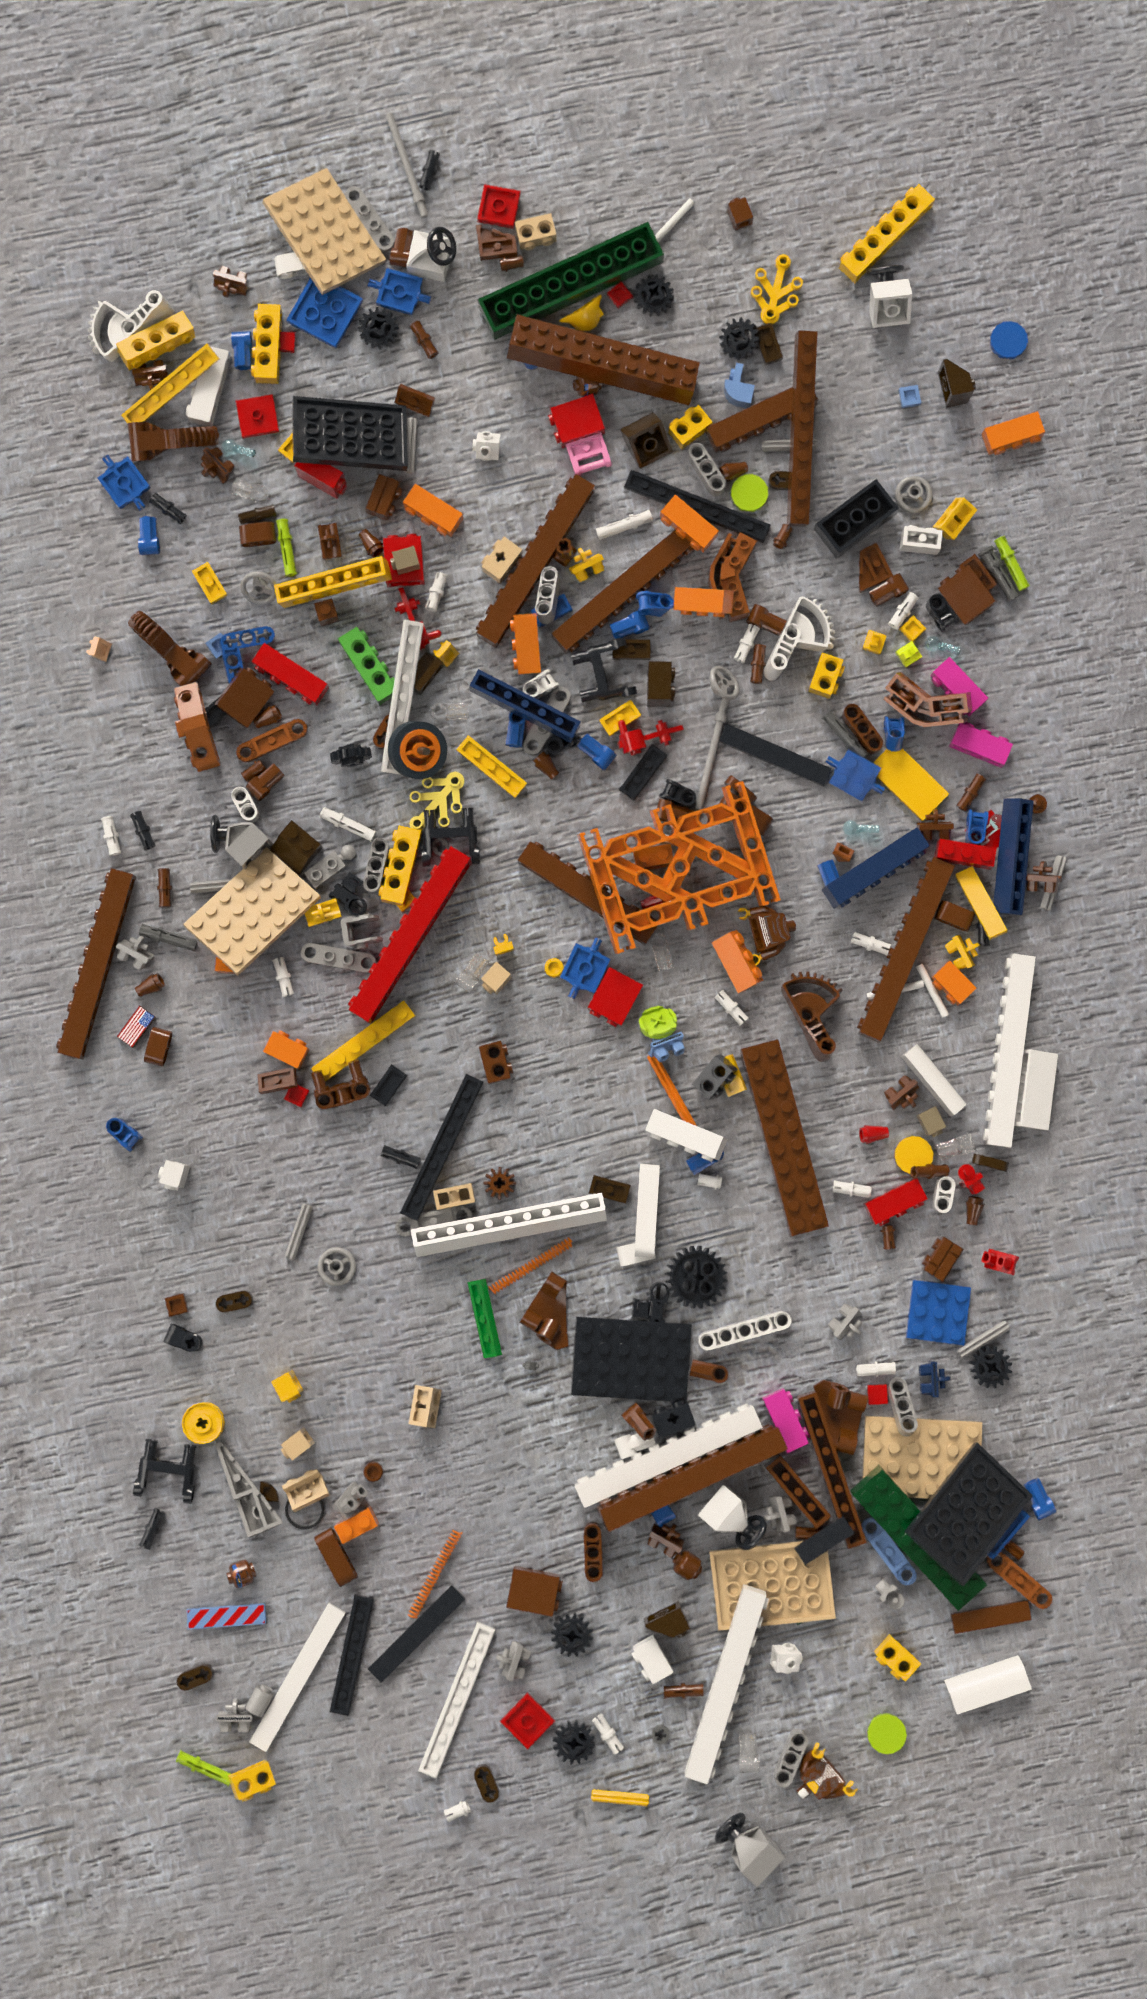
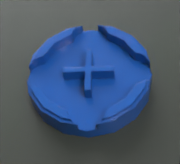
(1008, 340)

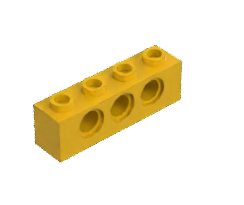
(158, 332)
(267, 373)
(398, 895)

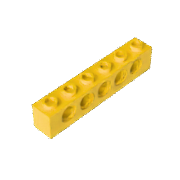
(915, 196)
(332, 582)

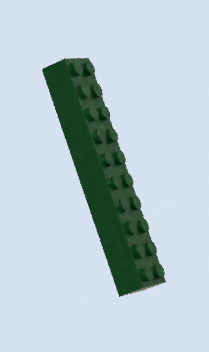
(572, 279)

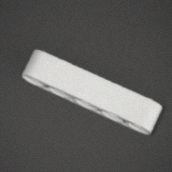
(646, 1210)
(751, 1323)

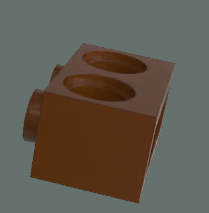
(491, 1063)

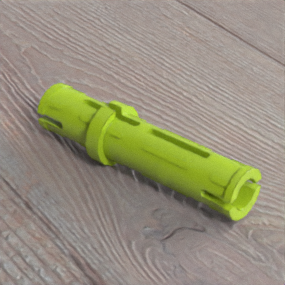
(286, 547)
(1013, 566)
(203, 1767)

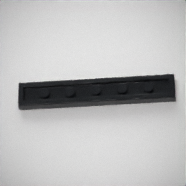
(775, 755)
(416, 1634)
(351, 1655)

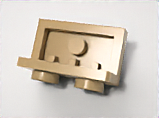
(306, 1489)

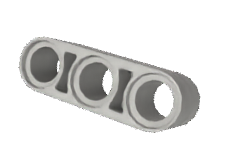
(706, 461)
(547, 587)
(374, 856)
(902, 1416)
(790, 1767)

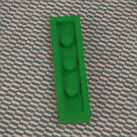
(484, 1318)

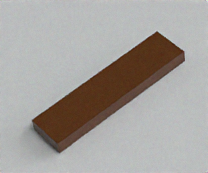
(990, 1616)

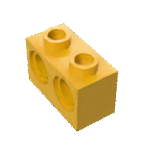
(693, 430)
(955, 518)
(822, 674)
(287, 1387)
(900, 1654)
(250, 1775)

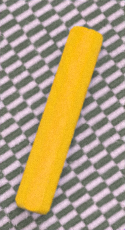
(619, 1797)

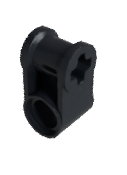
(942, 613)
(563, 744)
(677, 793)
(179, 1337)

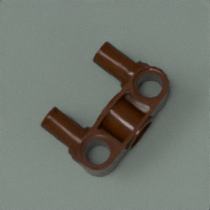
(340, 1093)

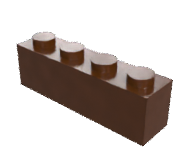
(797, 1491)

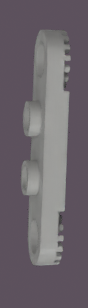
(370, 219)
(537, 733)
(337, 957)
(432, 1218)

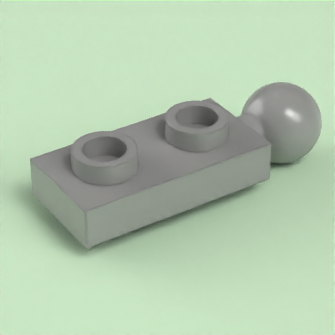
(329, 866)

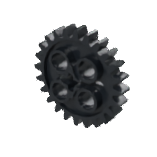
(712, 1279)

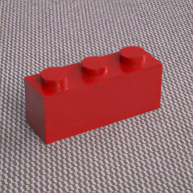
(965, 854)
(895, 1202)

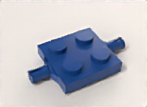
(399, 291)
(123, 482)
(855, 775)
(585, 968)

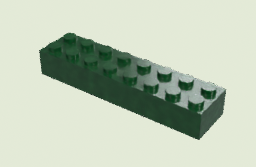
(894, 1513)

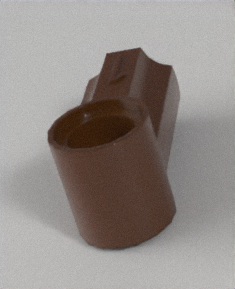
(400, 253)
(564, 552)
(893, 588)
(763, 619)
(261, 785)
(677, 810)
(706, 1371)
(637, 1419)

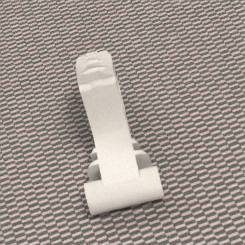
(149, 313)
(804, 637)

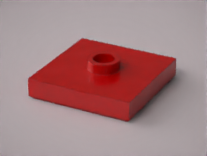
(498, 206)
(257, 416)
(527, 1720)

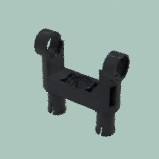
(602, 690)
(430, 832)
(150, 1463)

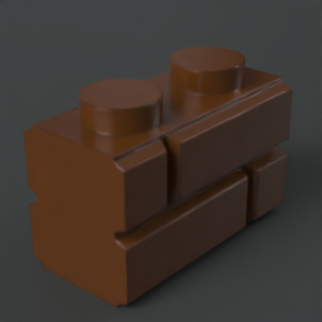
(383, 497)
(942, 1258)

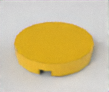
(913, 1152)

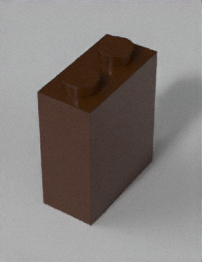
(966, 594)
(244, 697)
(534, 1591)

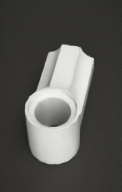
(630, 1444)

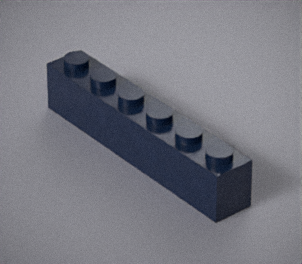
(524, 706)
(1013, 856)
(876, 867)

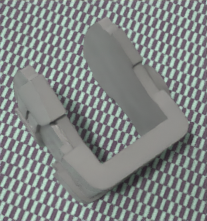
(348, 934)

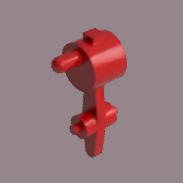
(408, 606)
(634, 741)

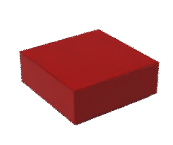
(619, 295)
(287, 342)
(297, 1095)
(877, 1394)

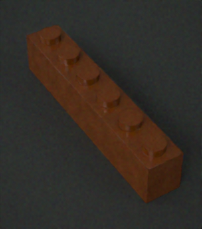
(751, 421)

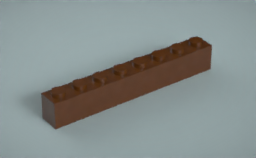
(574, 884)
(830, 1465)

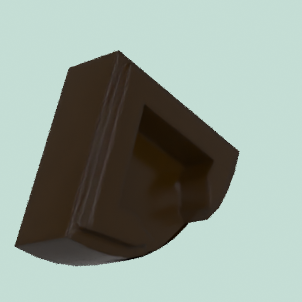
(269, 1492)

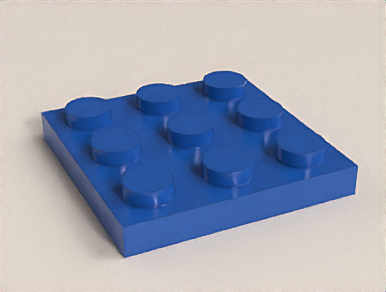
(324, 315)
(938, 1312)

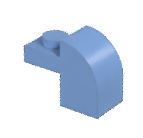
(738, 393)

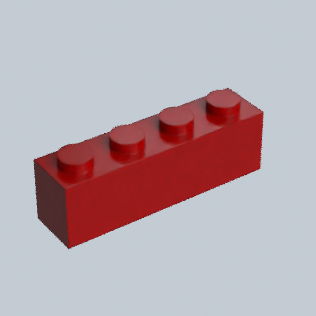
(289, 674)

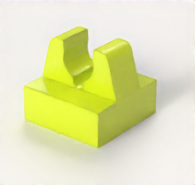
(908, 654)

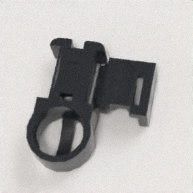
(347, 892)
(653, 1309)

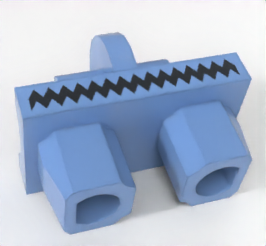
(660, 1046)

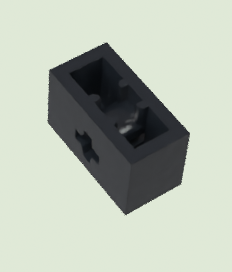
(683, 1421)

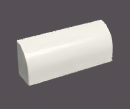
(933, 1080)
(1036, 1090)
(987, 1684)

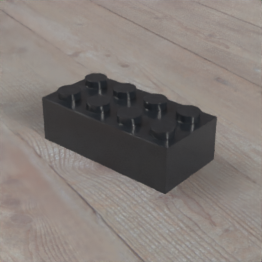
(856, 518)

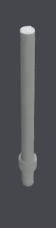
(418, 197)
(720, 718)

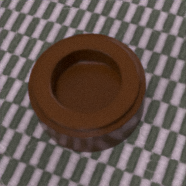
(373, 1471)

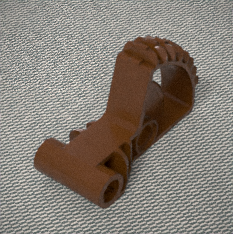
(150, 440)
(184, 664)
(813, 1029)

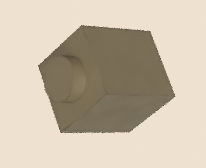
(405, 560)
(931, 1122)

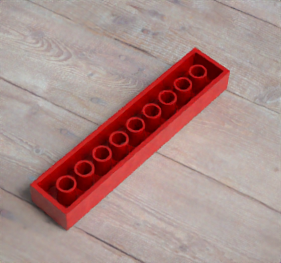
(410, 935)

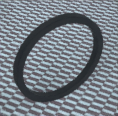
(304, 1527)

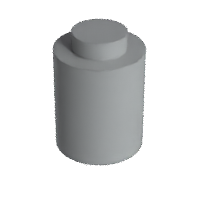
(259, 1700)

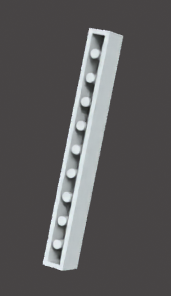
(1009, 1051)
(509, 1225)
(667, 1456)
(725, 1684)

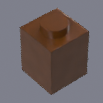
(739, 213)
(326, 612)

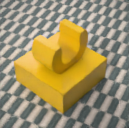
(874, 642)
(446, 653)
(502, 948)

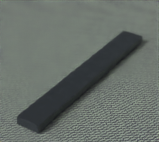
(707, 509)
(441, 1147)

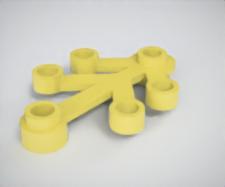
(439, 798)

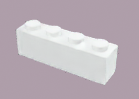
(208, 391)
(685, 1134)

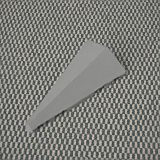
(253, 1507)

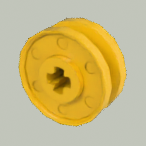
(198, 1433)

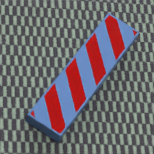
(226, 1616)

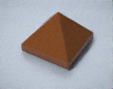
(842, 853)

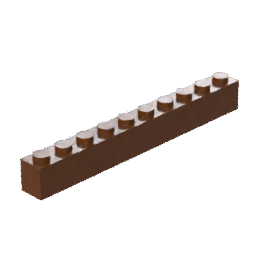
(802, 428)
(537, 557)
(621, 591)
(906, 949)
(96, 964)

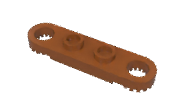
(271, 740)
(1020, 1580)

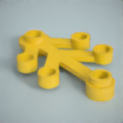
(775, 292)

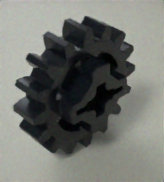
(656, 285)
(742, 331)
(372, 332)
(350, 755)
(985, 1374)
(563, 1633)
(565, 1740)

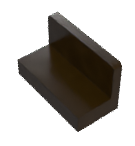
(426, 671)

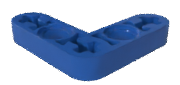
(235, 650)

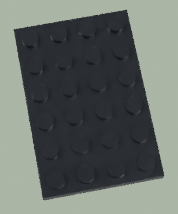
(349, 433)
(631, 1359)
(968, 1514)

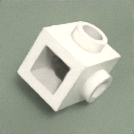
(487, 446)
(785, 1658)

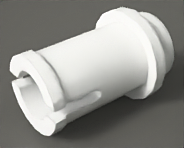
(709, 1181)
(458, 1811)

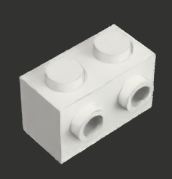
(921, 540)
(173, 1175)
(652, 1659)

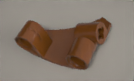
(548, 1313)
(842, 1413)

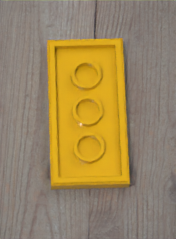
(910, 782)

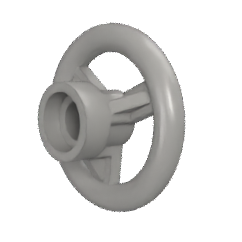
(918, 489)
(260, 586)
(720, 684)
(324, 1260)

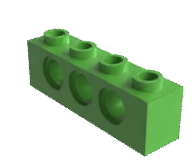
(356, 638)

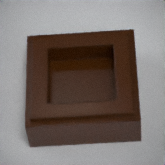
(176, 1305)

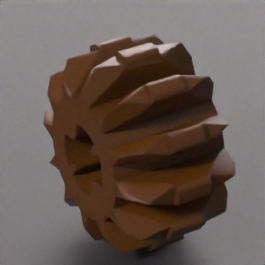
(504, 1188)

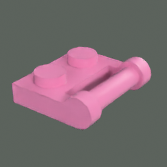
(585, 449)

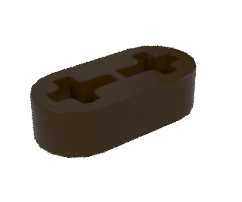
(783, 475)
(990, 1162)
(233, 1296)
(193, 1672)
(490, 1781)

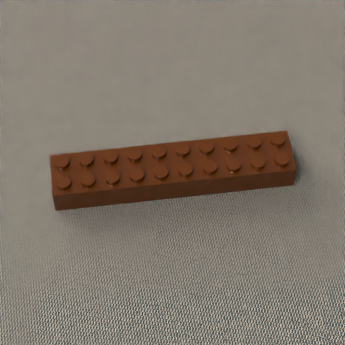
(603, 360)
(784, 1138)
(691, 1478)

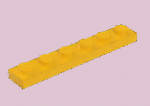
(171, 385)
(364, 1040)

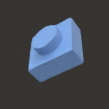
(909, 396)
(214, 645)

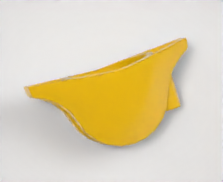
(585, 317)

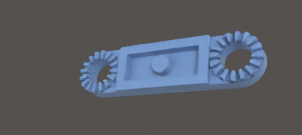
(889, 1551)

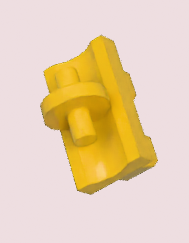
(594, 561)
(323, 913)
(965, 959)

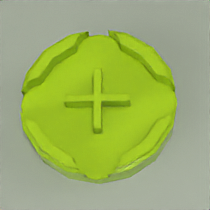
(749, 493)
(658, 1022)
(886, 1733)

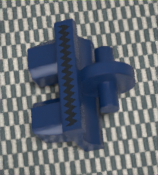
(931, 1388)

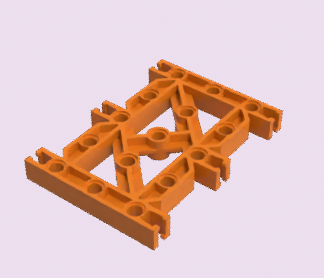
(689, 845)

